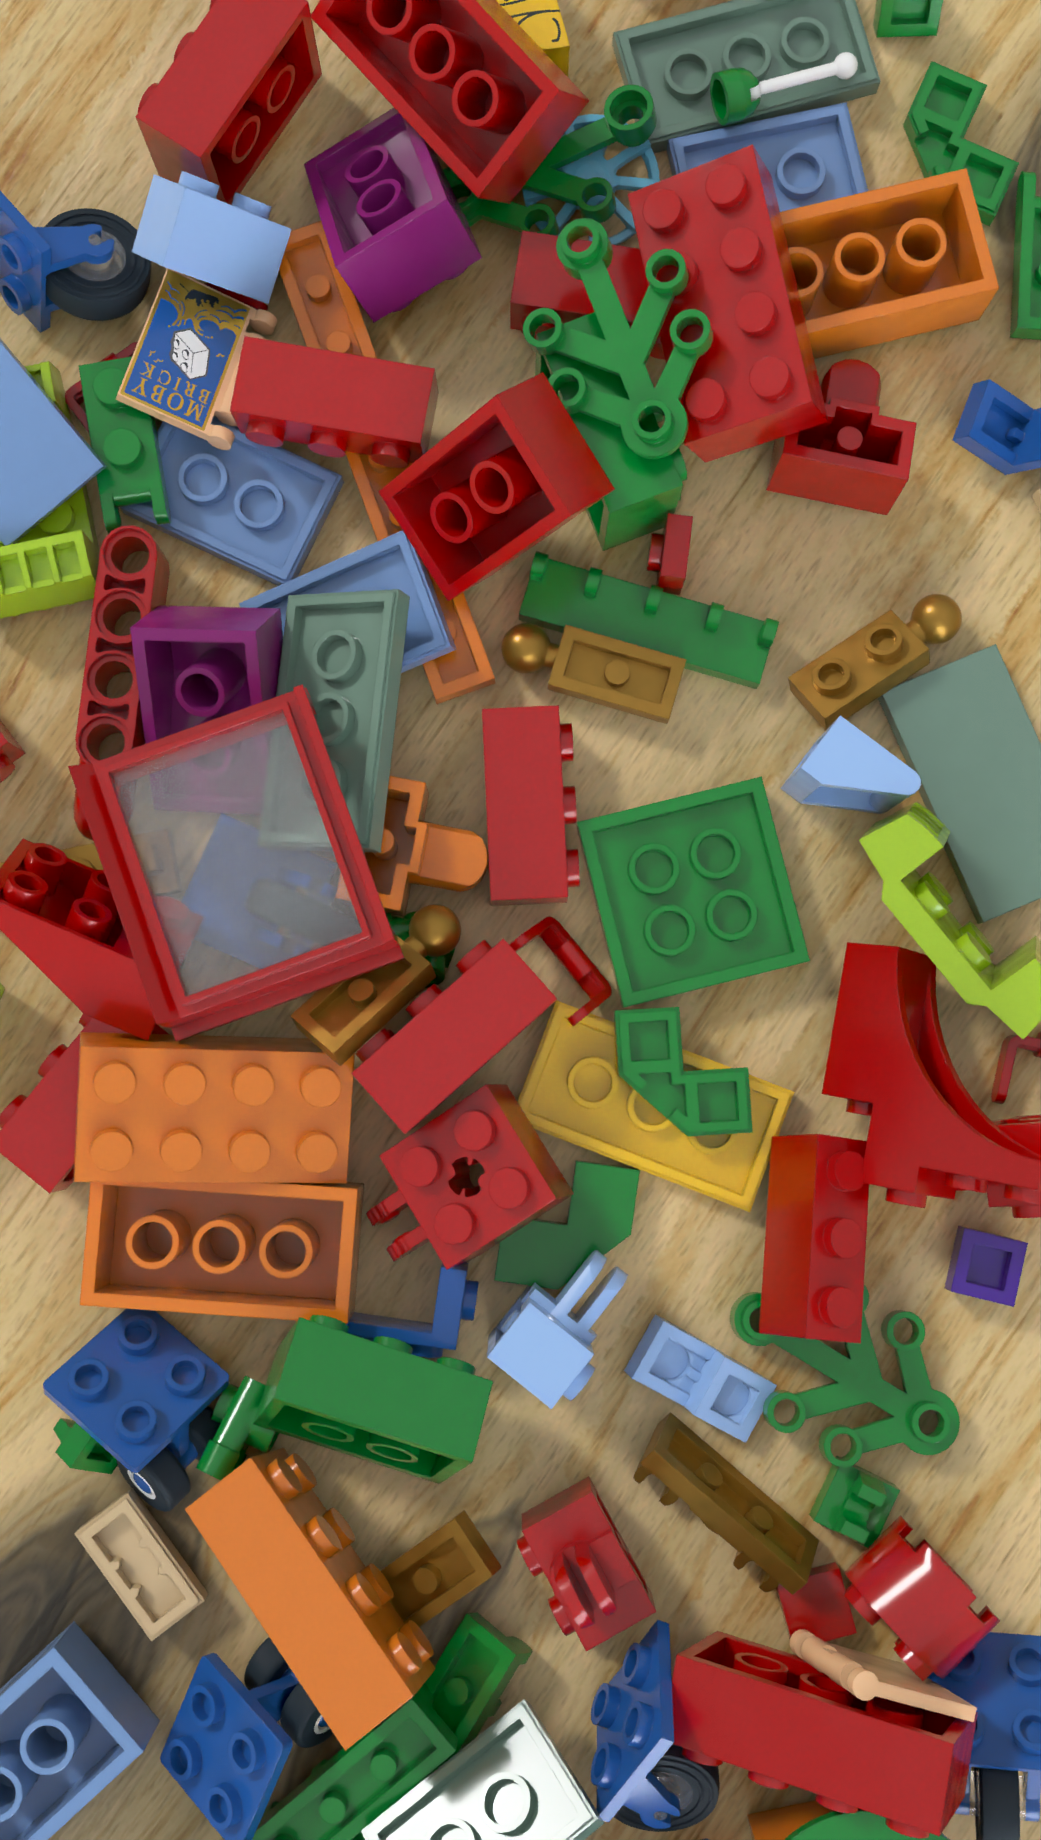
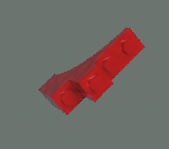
(897, 1069)

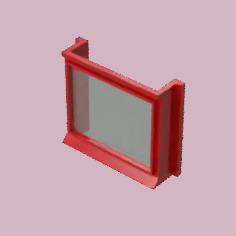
(235, 865)

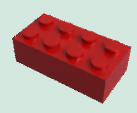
(462, 82)
(760, 367)
(808, 1732)

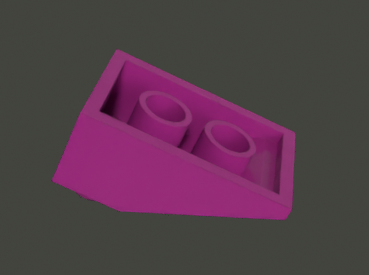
(389, 215)
(203, 663)

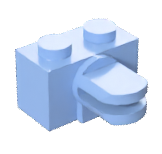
(211, 239)
(546, 1342)

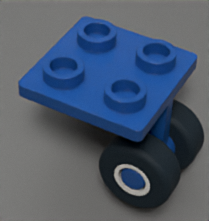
(143, 1400)
(229, 1742)

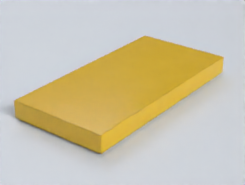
(582, 1100)

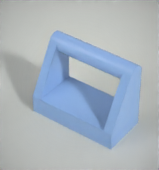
(851, 773)

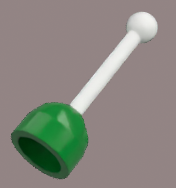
(738, 93)

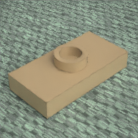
(141, 1564)

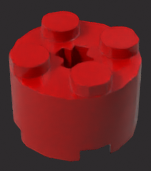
(918, 1601)

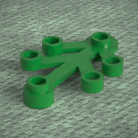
(621, 106)
(625, 348)
(857, 1383)

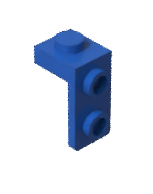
(1000, 429)
(454, 1302)

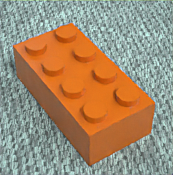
(890, 263)
(210, 1110)
(224, 1248)
(314, 1592)

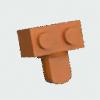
(421, 850)

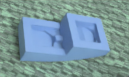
(700, 1378)

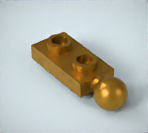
(874, 660)
(598, 669)
(353, 1011)
(440, 1570)

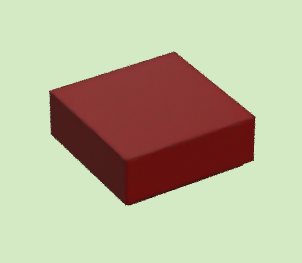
(819, 1605)

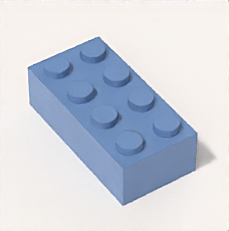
(64, 1735)

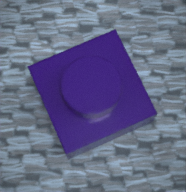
(986, 1266)

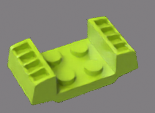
(61, 554)
(960, 953)

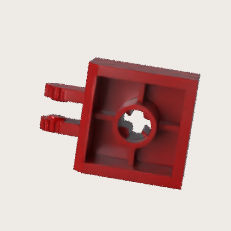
(436, 1184)

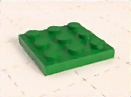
(692, 892)

